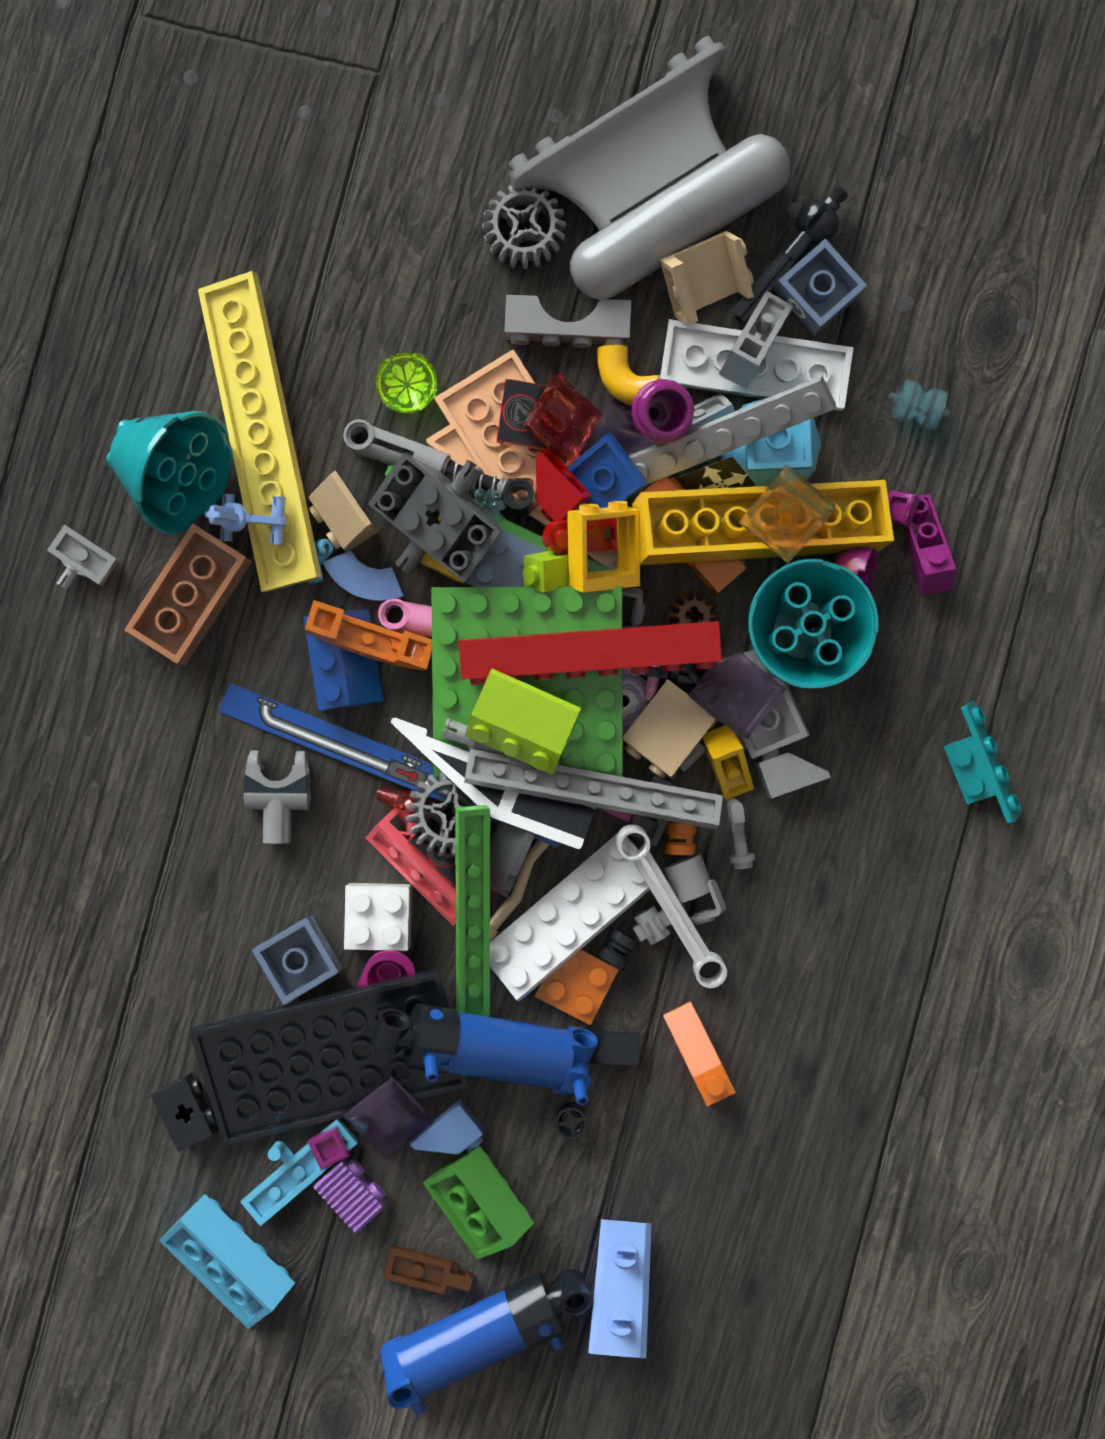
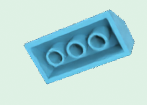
(227, 1261)

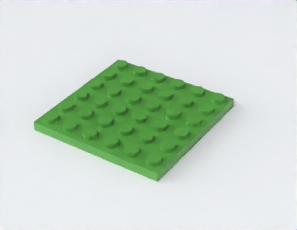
(516, 611)

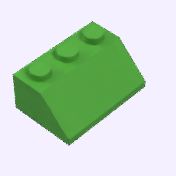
(479, 1203)

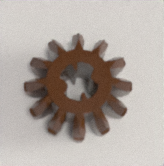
(699, 607)

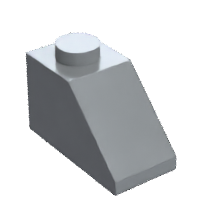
(787, 773)

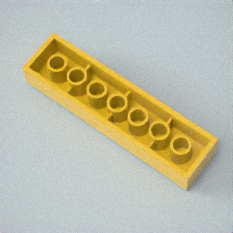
(706, 524)

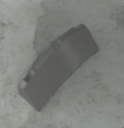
(507, 855)

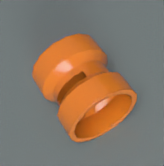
(680, 831)

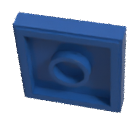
(608, 472)

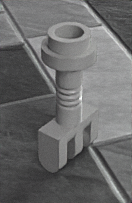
(741, 858)

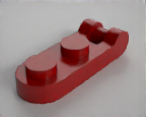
(556, 536)

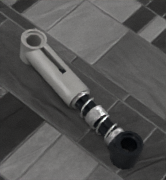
(434, 458)

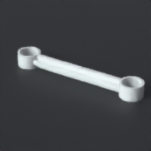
(671, 906)

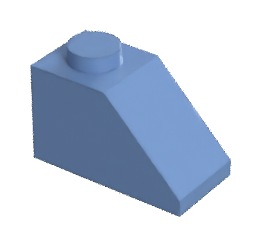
(451, 1131)

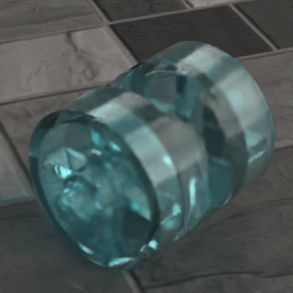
(925, 406)

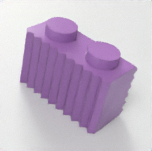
(351, 1193)

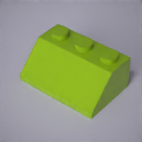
(522, 721)

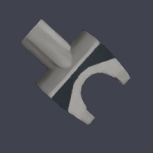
(277, 797)

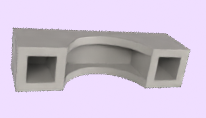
(529, 322)

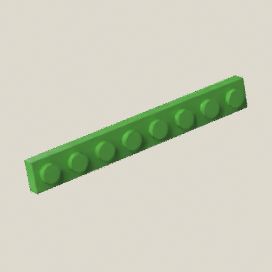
(472, 909)

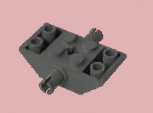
(411, 502)

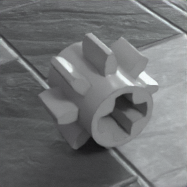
(651, 925)

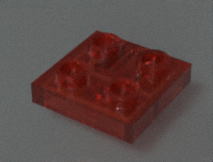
(562, 419)

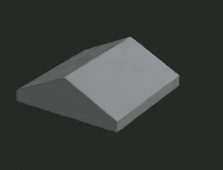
(779, 726)

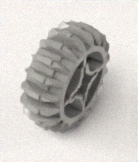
(505, 209)
(433, 812)

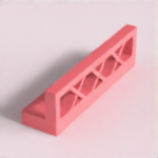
(412, 866)

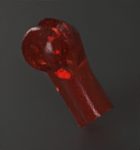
(394, 798)

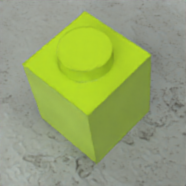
(546, 571)

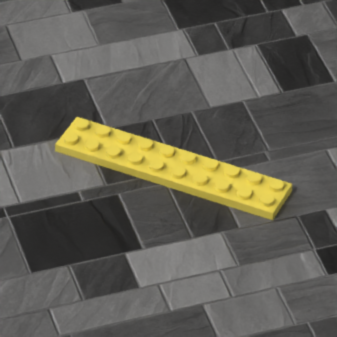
(259, 428)

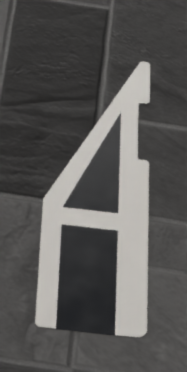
(543, 816)

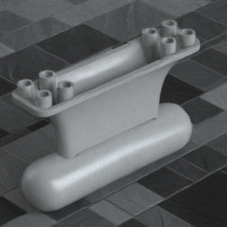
(654, 176)

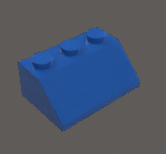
(342, 676)

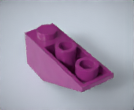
(929, 550)

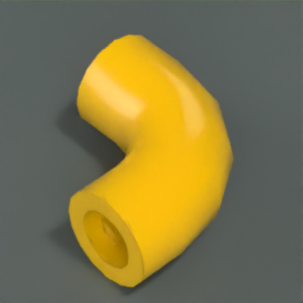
(617, 375)

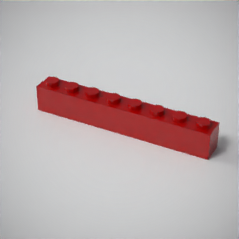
(592, 650)

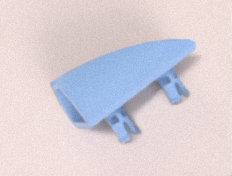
(621, 1290)

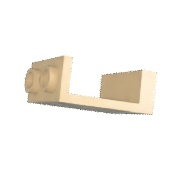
(706, 274)
(668, 730)

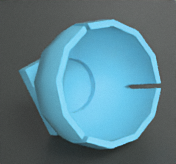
(766, 457)

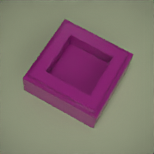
(902, 507)
(329, 1147)

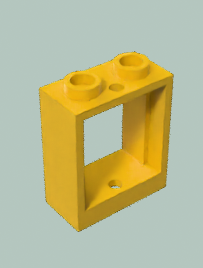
(628, 547)

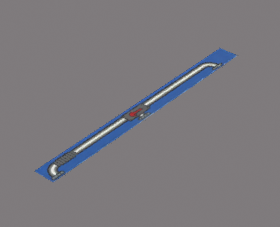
(335, 742)

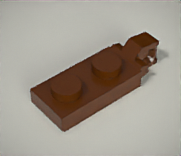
(426, 1271)

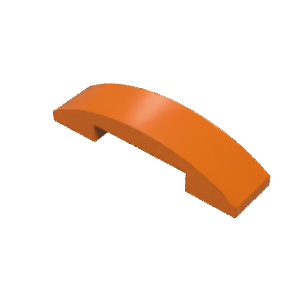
(368, 639)

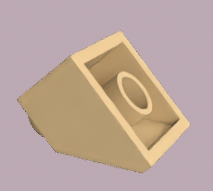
(341, 513)

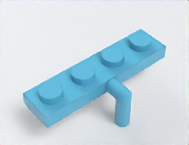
(290, 1178)

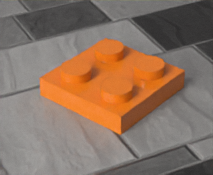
(578, 986)

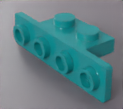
(978, 767)

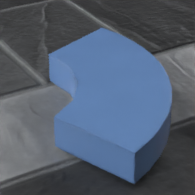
(362, 580)

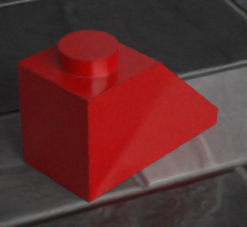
(557, 487)

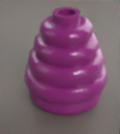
(673, 410)

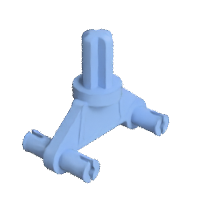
(234, 517)

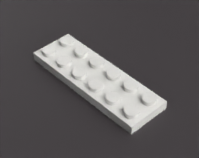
(698, 352)
(566, 918)

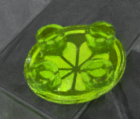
(406, 382)

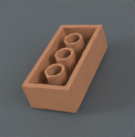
(188, 595)

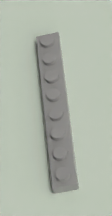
(736, 430)
(595, 790)

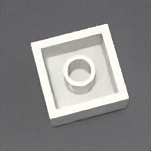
(378, 916)

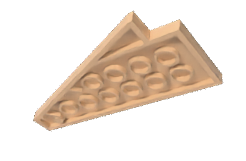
(474, 417)

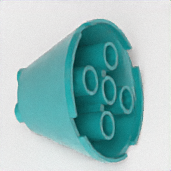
(172, 466)
(834, 606)

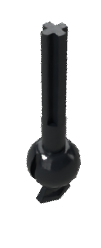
(814, 223)

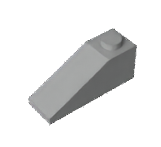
(755, 340)

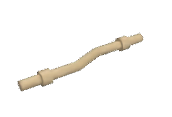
(518, 888)

